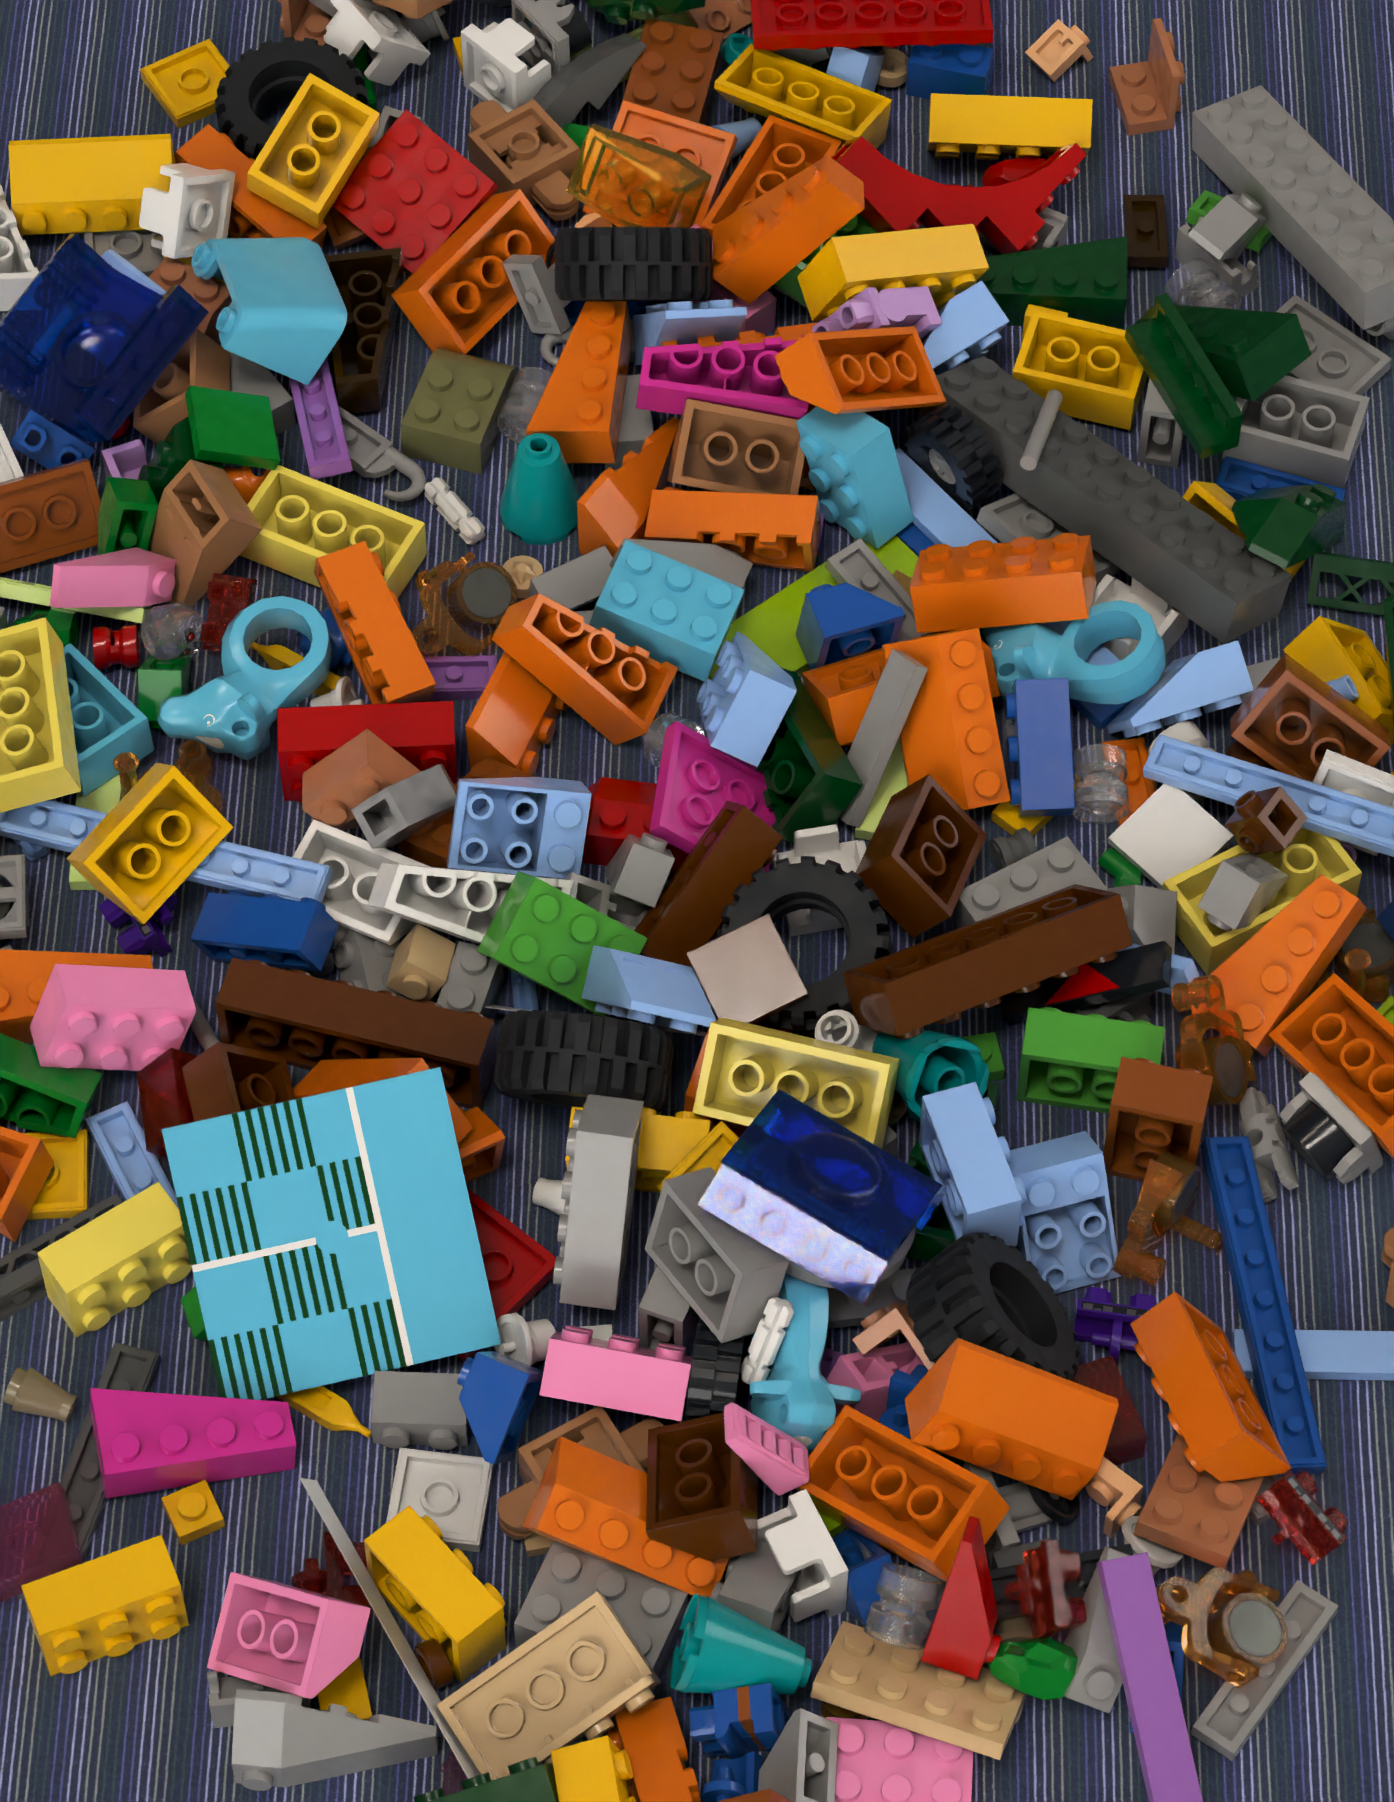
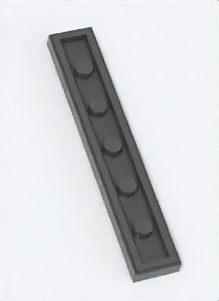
(127, 1370)

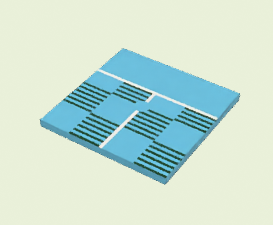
(331, 1236)

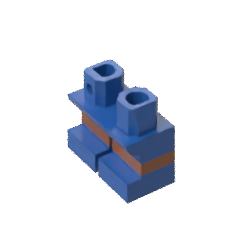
(739, 1721)

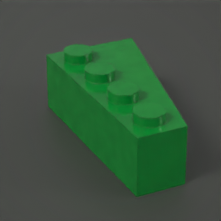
(43, 1097)

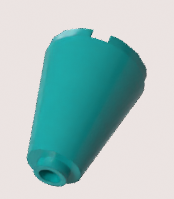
(539, 493)
(932, 1064)
(733, 1651)

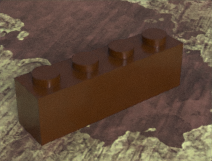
(704, 883)

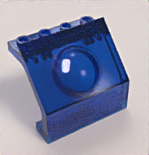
(90, 341)
(820, 1195)

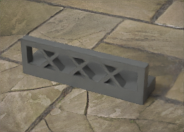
(26, 1284)

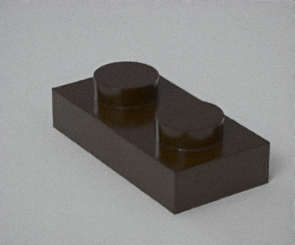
(1146, 230)

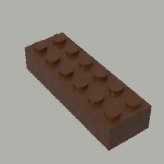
(988, 960)
(334, 1020)

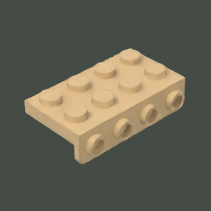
(551, 1690)
(916, 1695)

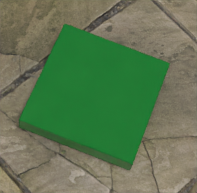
(232, 427)

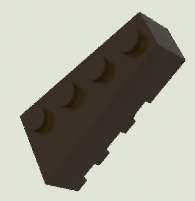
(365, 345)

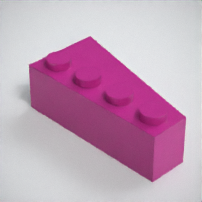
(721, 375)
(181, 1439)

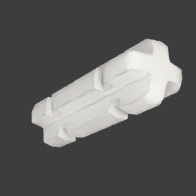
(454, 511)
(766, 1340)

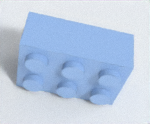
(971, 1164)

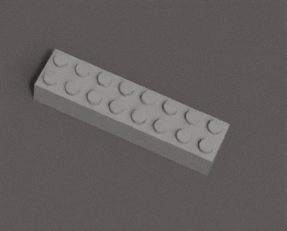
(1305, 197)

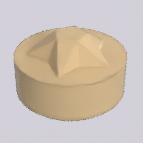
(894, 68)
(522, 570)

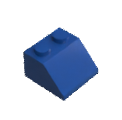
(845, 623)
(498, 1401)

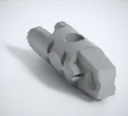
(1268, 1143)

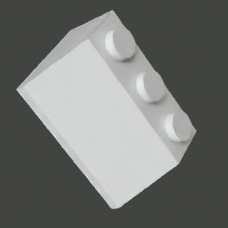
(353, 878)

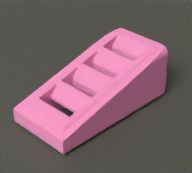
(767, 1450)

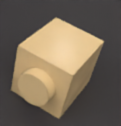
(420, 964)

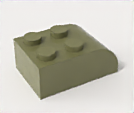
(456, 410)

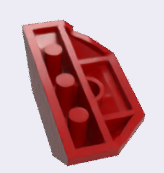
(615, 811)

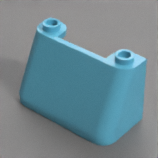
(282, 301)

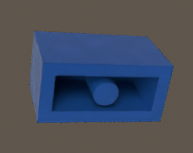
(949, 70)

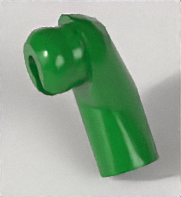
(1120, 868)

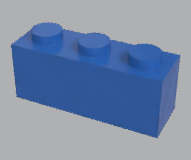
(1041, 747)
(266, 930)

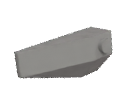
(294, 1745)

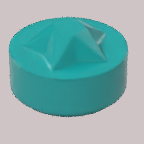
(734, 46)

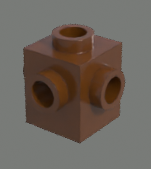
(1265, 821)

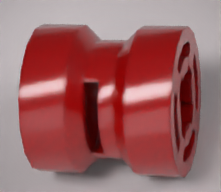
(116, 647)

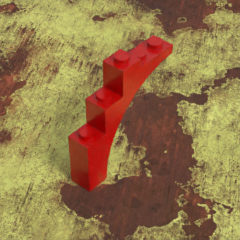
(1001, 212)

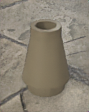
(38, 1395)

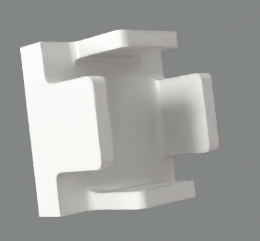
(388, 37)
(493, 66)
(191, 211)
(1167, 620)
(823, 845)
(803, 1542)

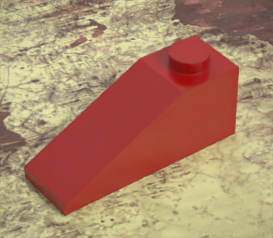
(967, 1611)

